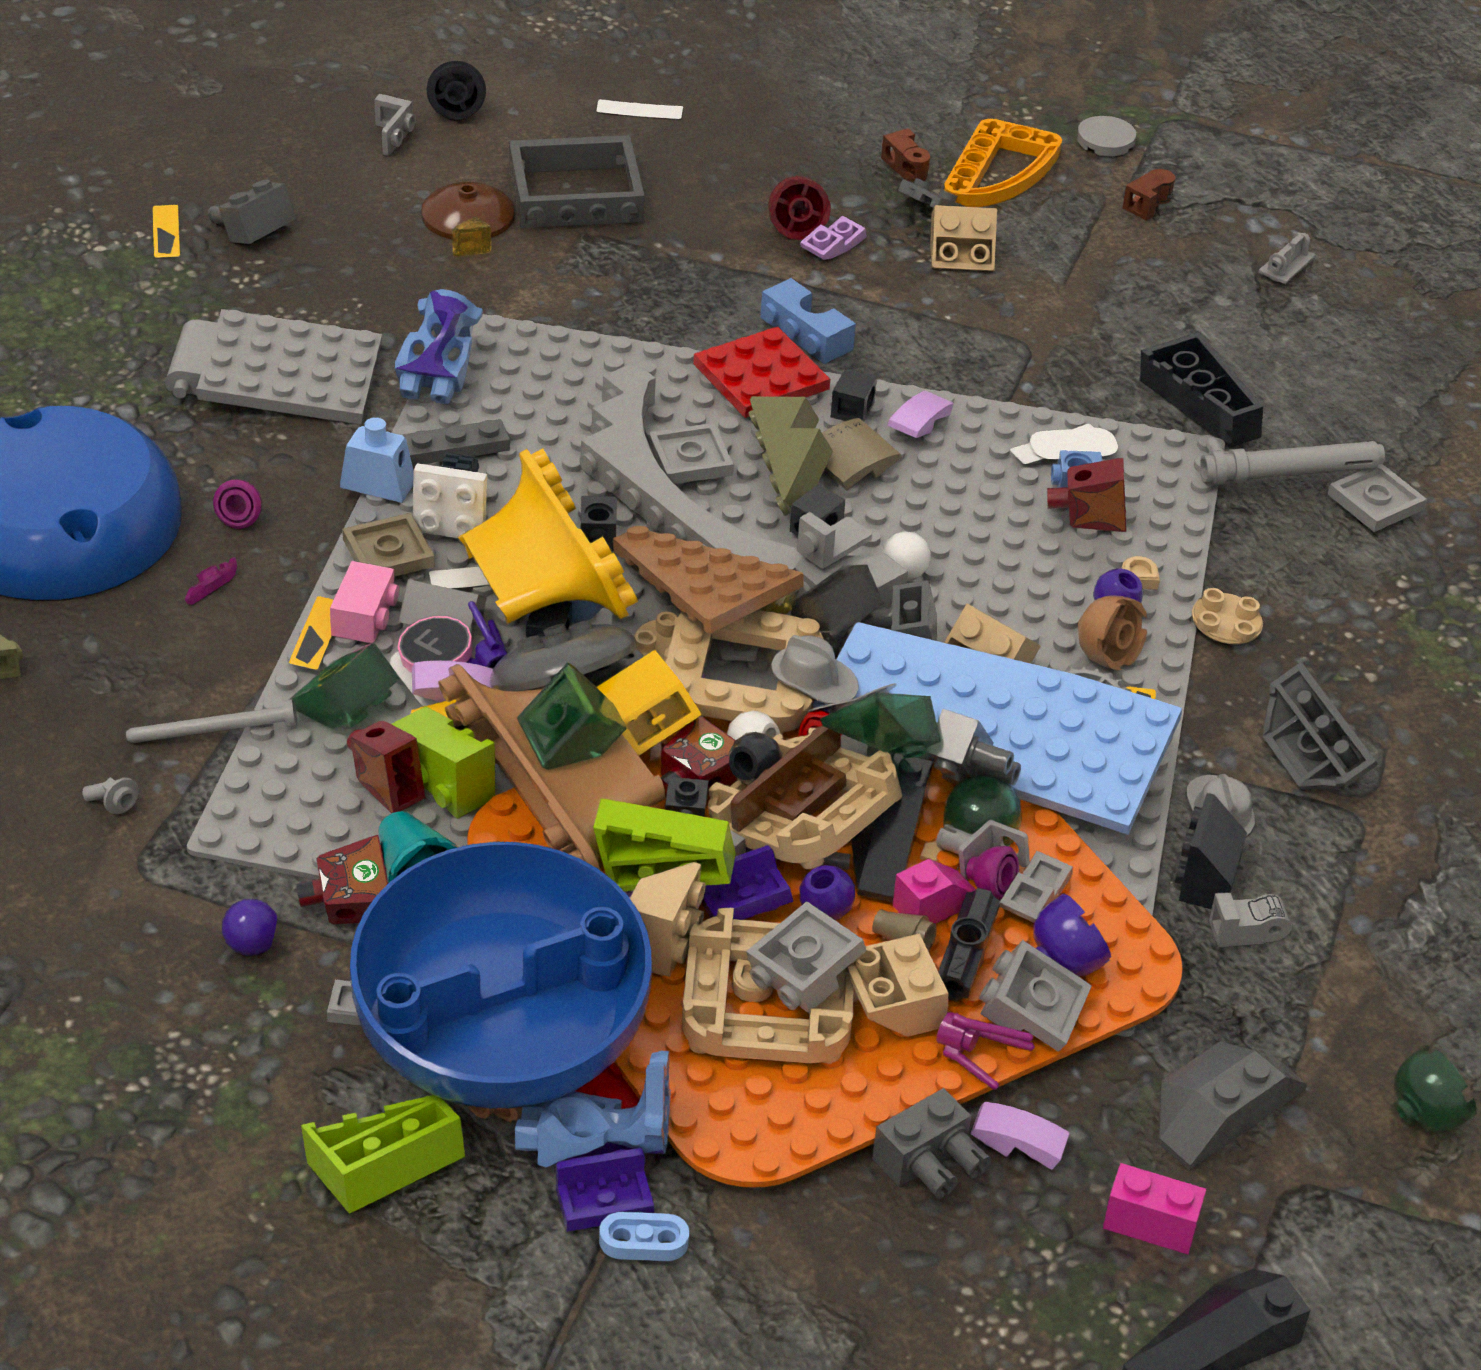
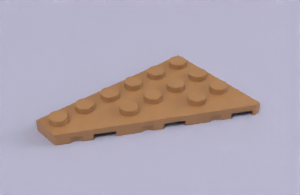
(705, 580)

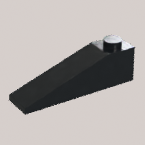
(887, 842)
(1229, 1326)

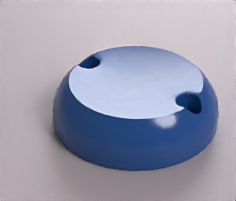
(80, 503)
(501, 974)

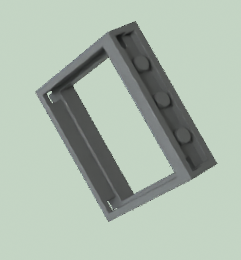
(575, 154)

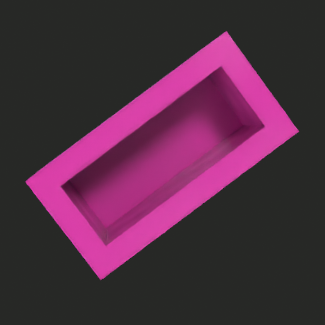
(1154, 1208)

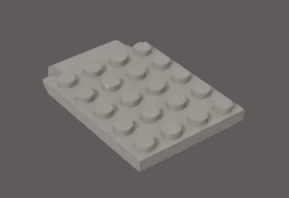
(276, 365)

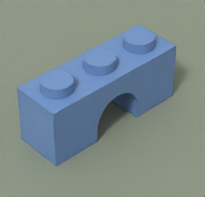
(820, 334)

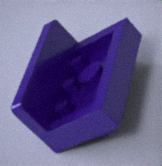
(753, 888)
(601, 1186)

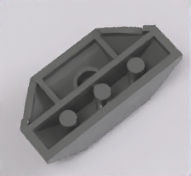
(1312, 734)
(1220, 1099)

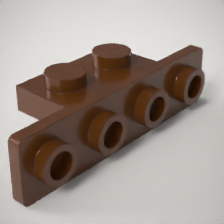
(794, 784)

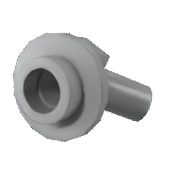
(117, 795)

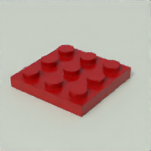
(760, 367)

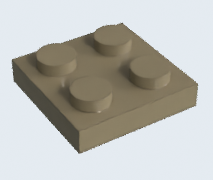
(390, 544)

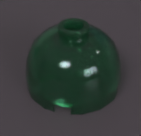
(981, 800)
(1431, 1092)

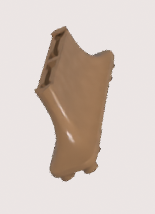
(559, 798)

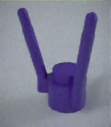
(490, 649)

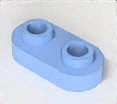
(644, 1236)

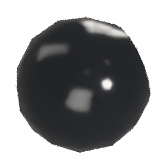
(752, 755)

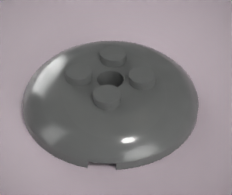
(541, 658)

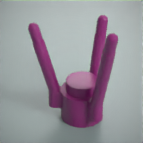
(963, 1033)

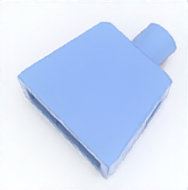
(377, 462)

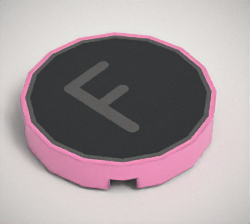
(435, 640)

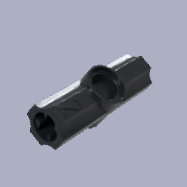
(968, 943)

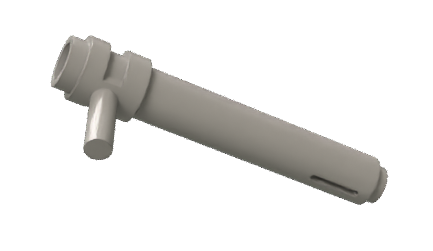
(1241, 465)

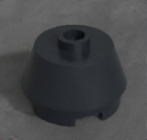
(456, 90)

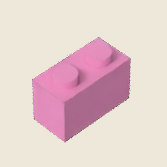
(363, 602)

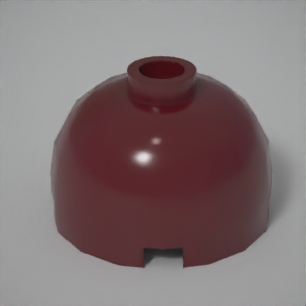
(798, 207)

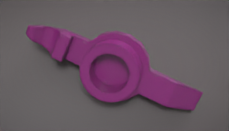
(210, 580)

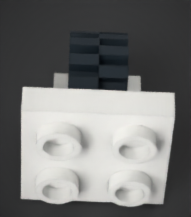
(449, 497)

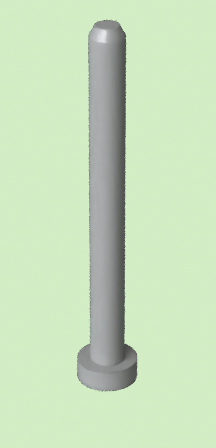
(215, 723)

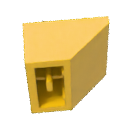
(649, 701)

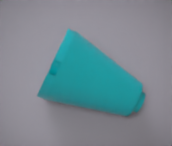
(408, 842)

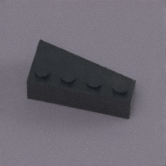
(1203, 387)

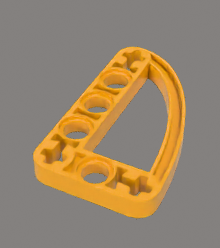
(981, 152)

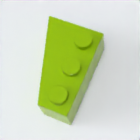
(452, 762)
(650, 840)
(383, 1151)

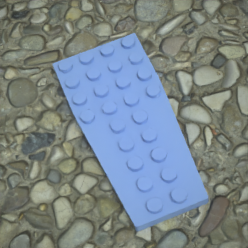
(1077, 739)

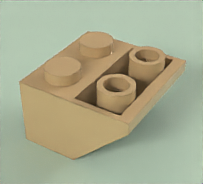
(963, 238)
(985, 634)
(669, 909)
(900, 986)

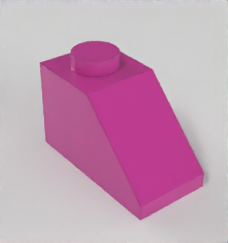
(930, 890)

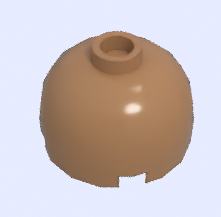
(1112, 631)

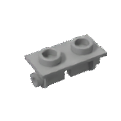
(1289, 260)

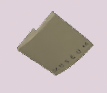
(857, 452)

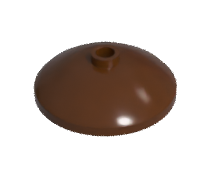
(464, 200)

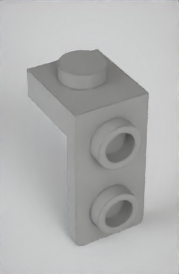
(396, 118)
(828, 543)

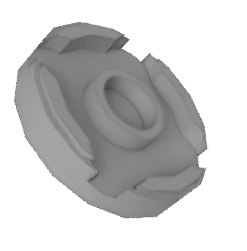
(1106, 135)

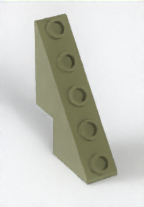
(792, 445)

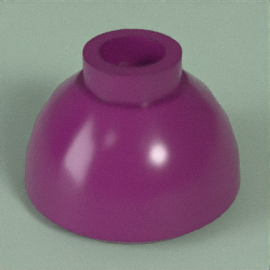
(237, 503)
(994, 869)

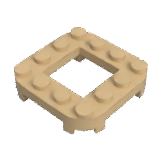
(727, 700)
(809, 839)
(754, 1036)

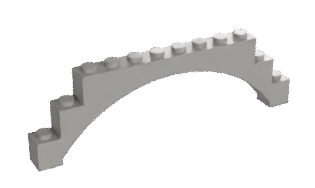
(624, 465)

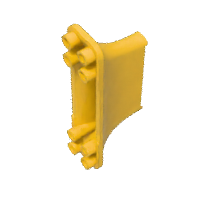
(539, 555)

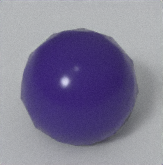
(1120, 583)
(828, 890)
(249, 927)

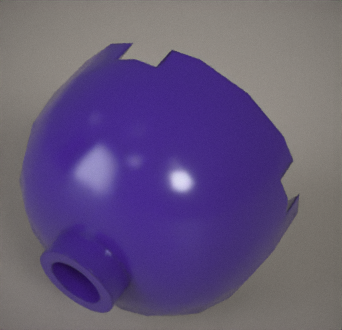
(1068, 938)

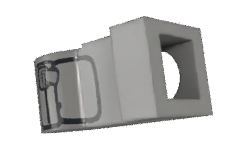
(1248, 920)

